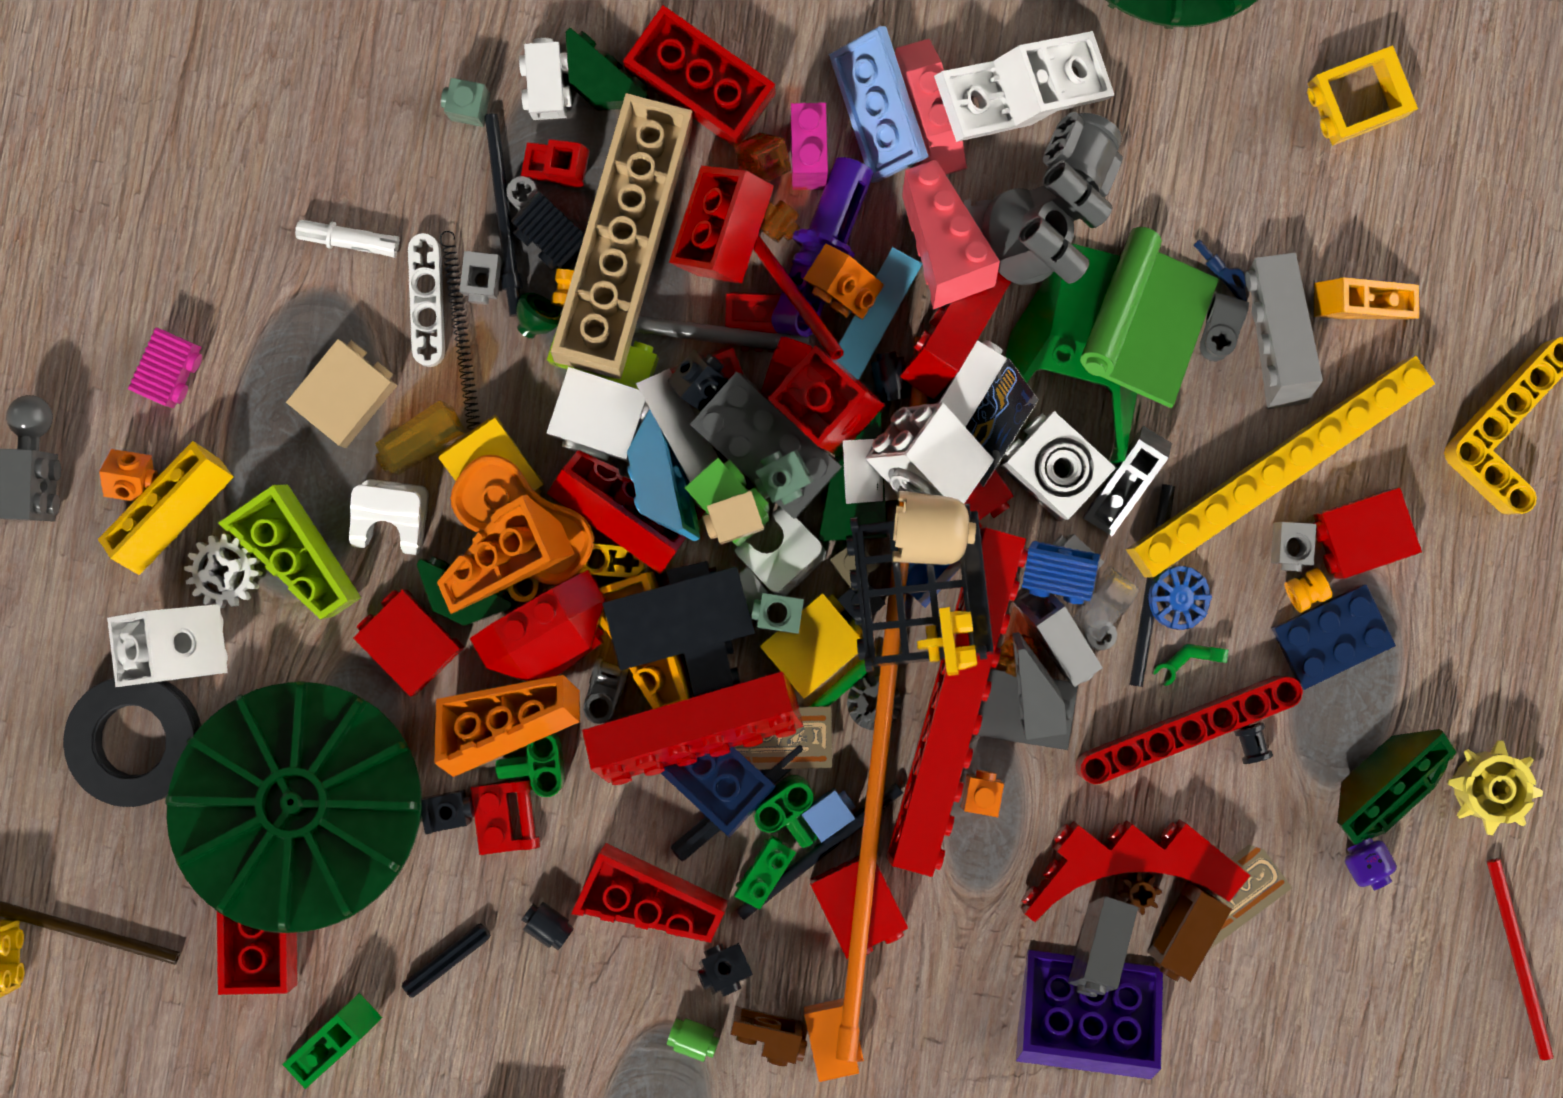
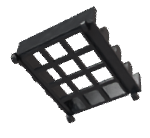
(972, 581)

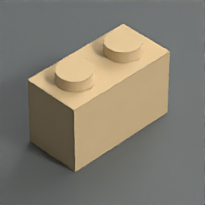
(733, 518)

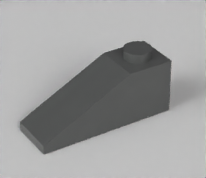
(1129, 480)
(1040, 701)

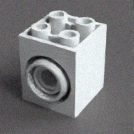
(597, 415)
(929, 453)
(1032, 463)
(167, 645)

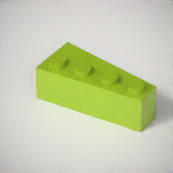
(293, 549)

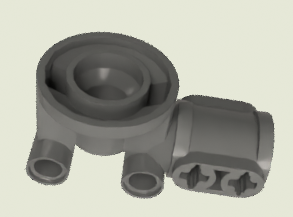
(1036, 226)

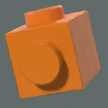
(982, 793)

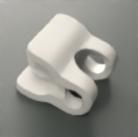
(391, 502)
(790, 562)

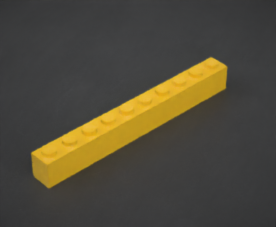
(1280, 466)

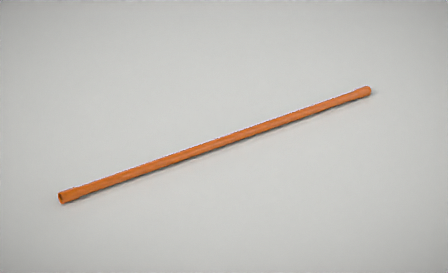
(849, 1029)

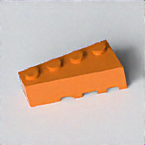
(500, 720)

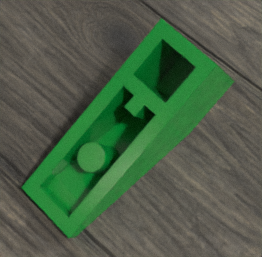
(332, 1041)

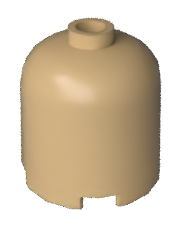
(931, 529)

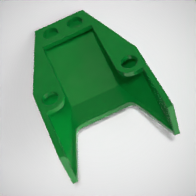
(1057, 329)

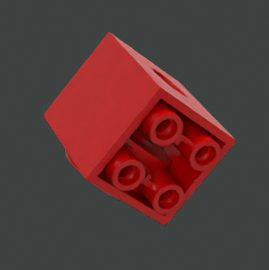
(825, 401)

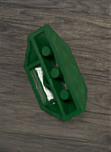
(1392, 782)

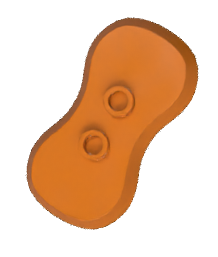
(496, 481)

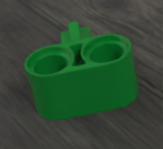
(534, 764)
(788, 811)

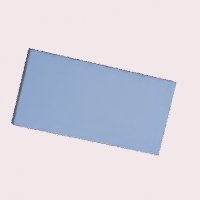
(878, 104)

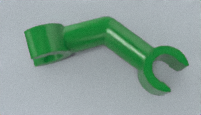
(1190, 651)

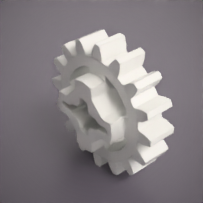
(229, 582)

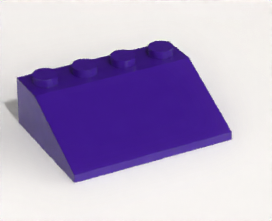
(1095, 1034)

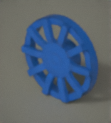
(1179, 597)

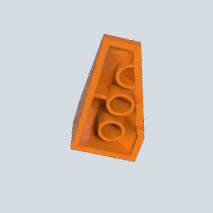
(510, 549)

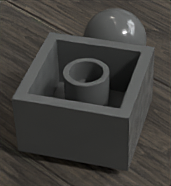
(26, 473)

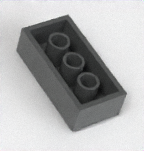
(750, 428)

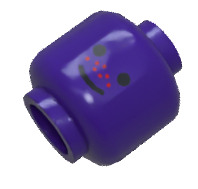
(1370, 864)

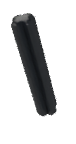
(446, 960)

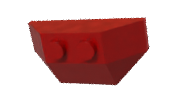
(543, 630)

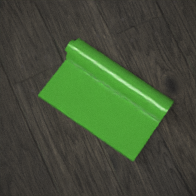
(1148, 320)

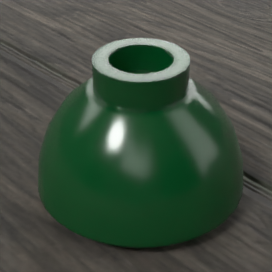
(536, 315)

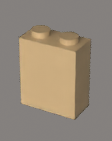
(342, 392)

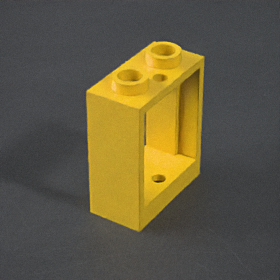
(1391, 81)

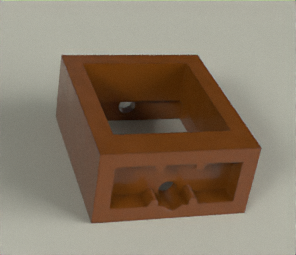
(1188, 932)

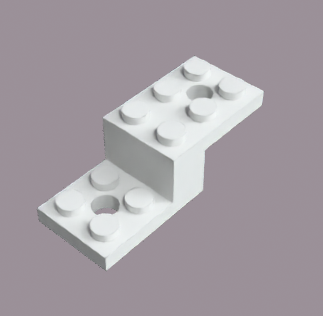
(1024, 85)

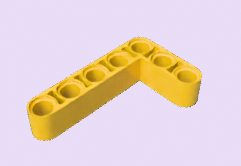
(1504, 421)

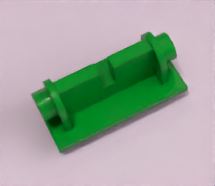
(765, 872)

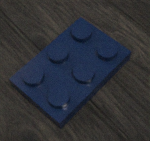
(1333, 636)
(722, 787)

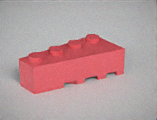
(947, 238)

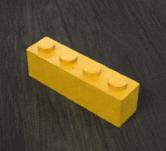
(165, 508)

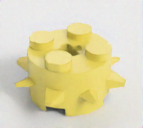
(1513, 787)

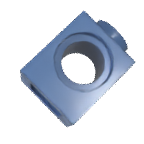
(829, 813)

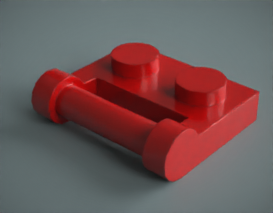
(494, 817)

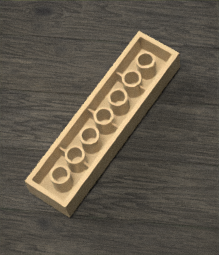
(622, 236)

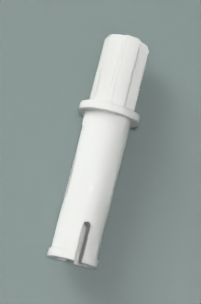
(347, 238)

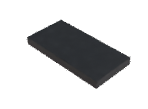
(678, 618)

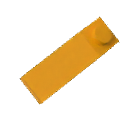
(1365, 299)

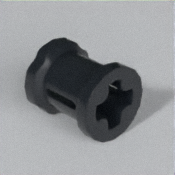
(1253, 743)

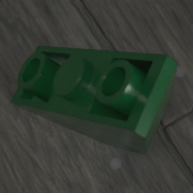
(598, 76)
(433, 570)

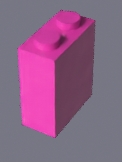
(809, 146)

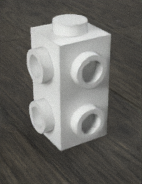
(545, 69)

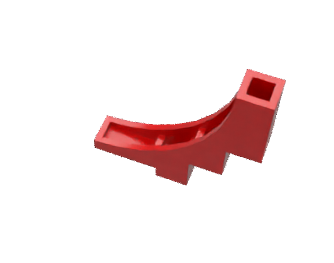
(1086, 859)

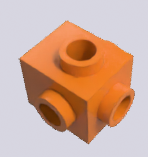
(126, 474)

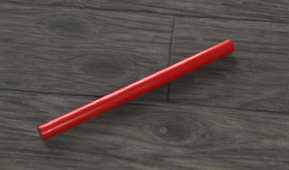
(798, 300)
(1520, 959)

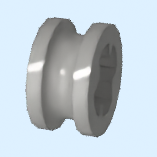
(513, 189)
(1106, 645)

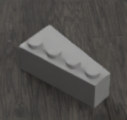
(1283, 331)

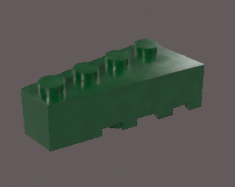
(837, 513)

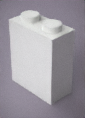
(973, 380)

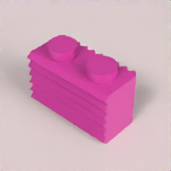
(166, 368)

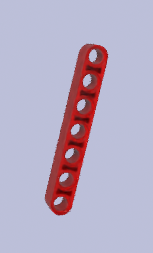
(1205, 728)

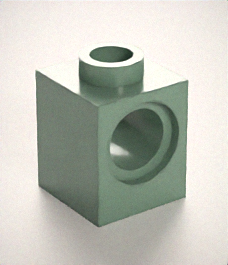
(794, 611)

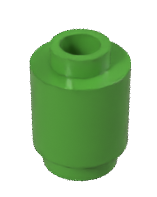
(693, 1039)

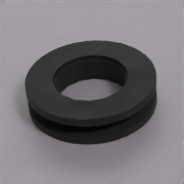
(84, 740)

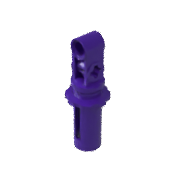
(830, 226)

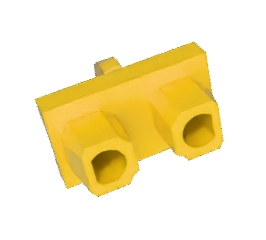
(955, 657)

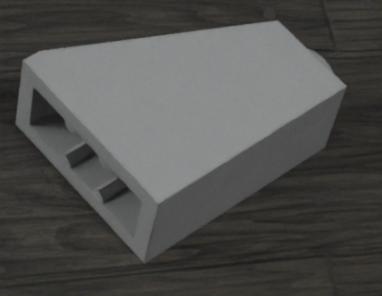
(1059, 636)

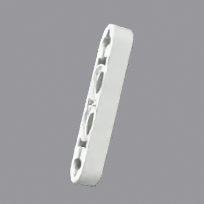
(431, 300)

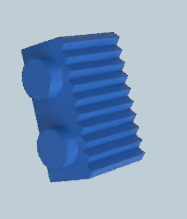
(1060, 572)

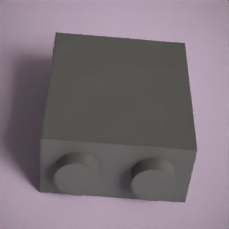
(1102, 946)

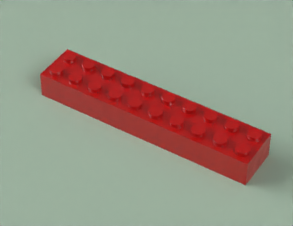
(951, 722)

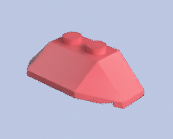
(918, 67)

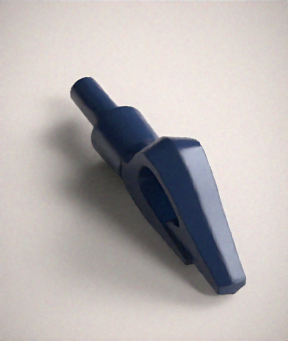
(1225, 274)

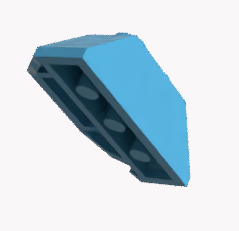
(661, 481)

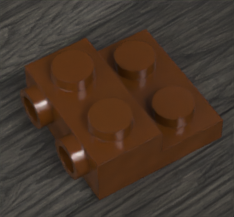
(780, 1036)

